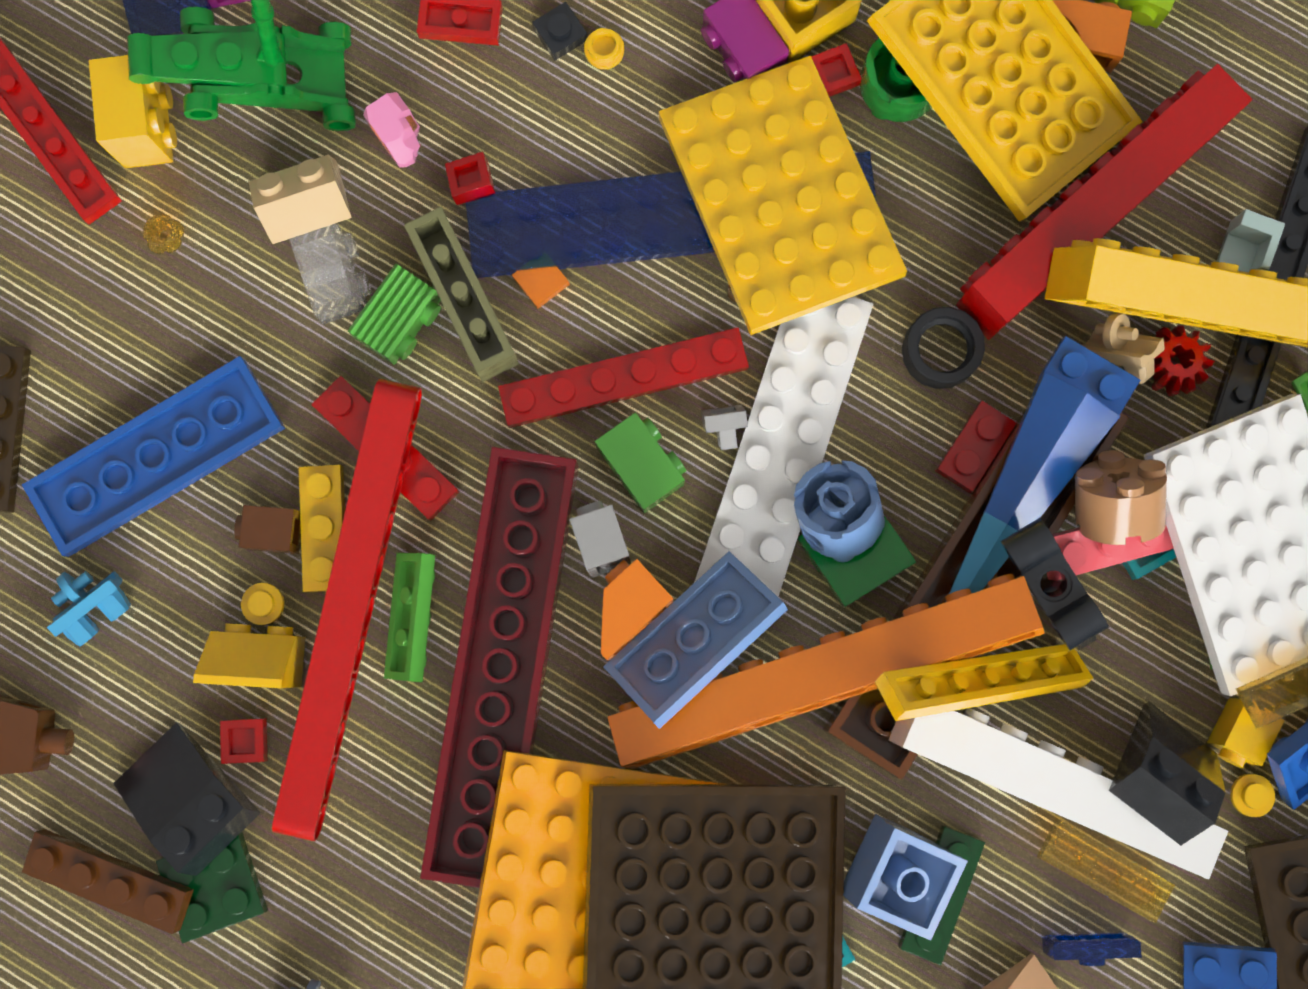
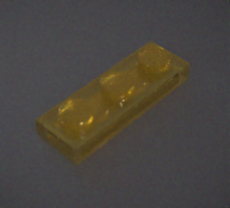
(1105, 871)

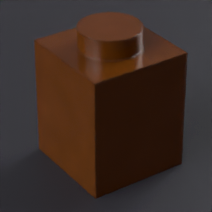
(268, 529)

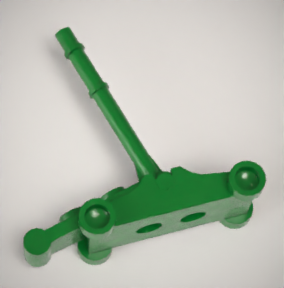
(248, 65)

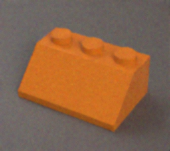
(629, 605)

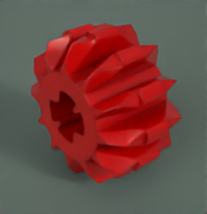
(1192, 360)

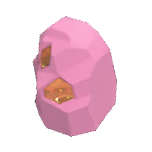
(394, 128)

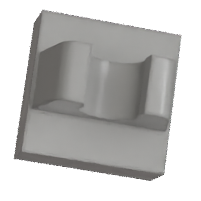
(725, 422)

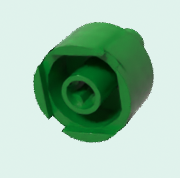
(886, 90)

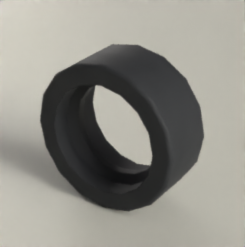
(965, 325)

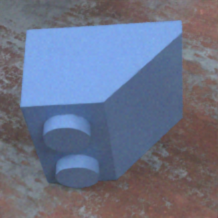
(902, 877)

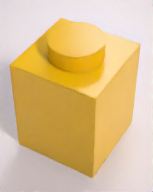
(1238, 737)

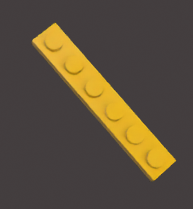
(981, 681)

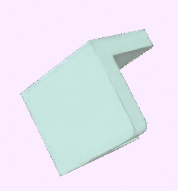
(1251, 241)

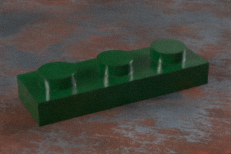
(935, 949)

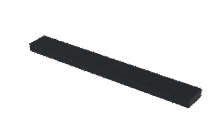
(1253, 358)

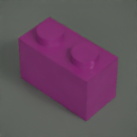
(743, 38)

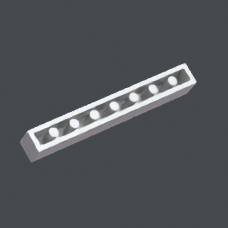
(1048, 781)

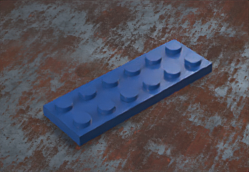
(153, 457)

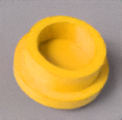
(604, 48)
(262, 604)
(1252, 795)

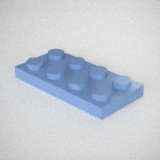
(695, 639)

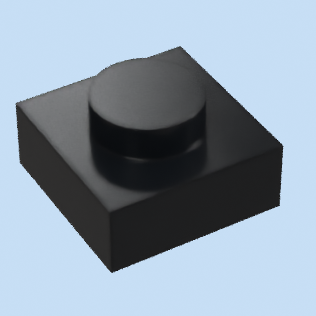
(560, 31)

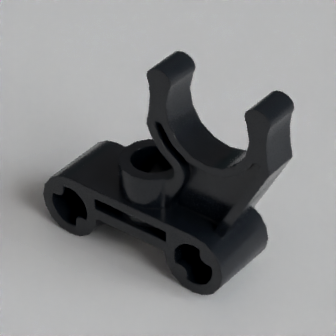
(1063, 601)

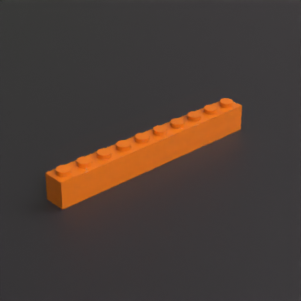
(832, 671)

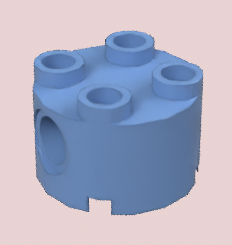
(839, 509)

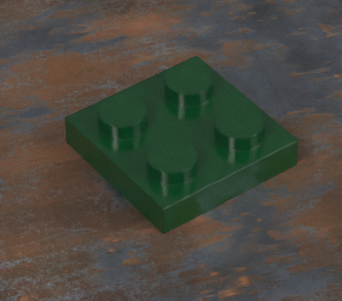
(222, 892)

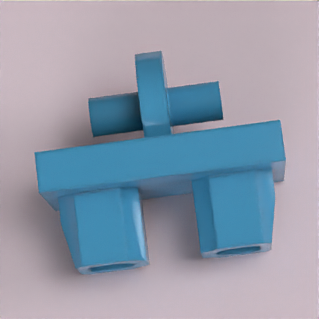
(73, 619)

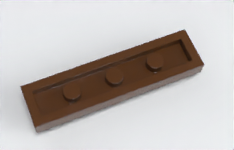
(107, 881)

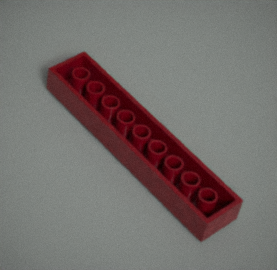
(499, 652)

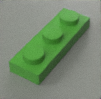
(409, 617)

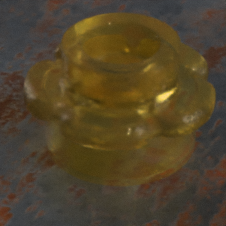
(163, 223)

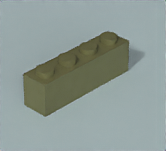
(461, 294)

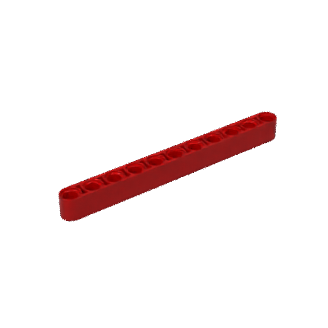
(347, 610)

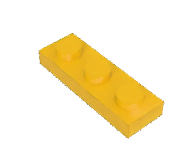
(320, 522)

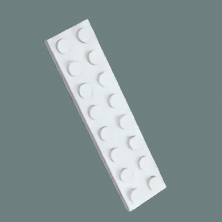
(786, 438)

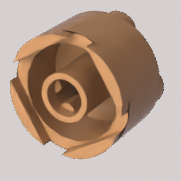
(1121, 498)

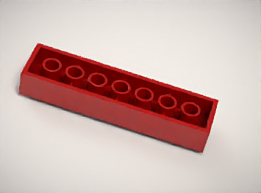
(1102, 196)

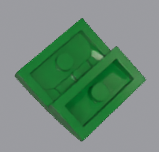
(865, 571)

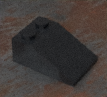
(1169, 777)
(184, 801)

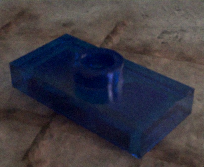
(1091, 948)

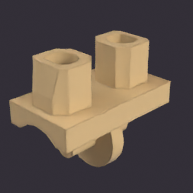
(1124, 346)

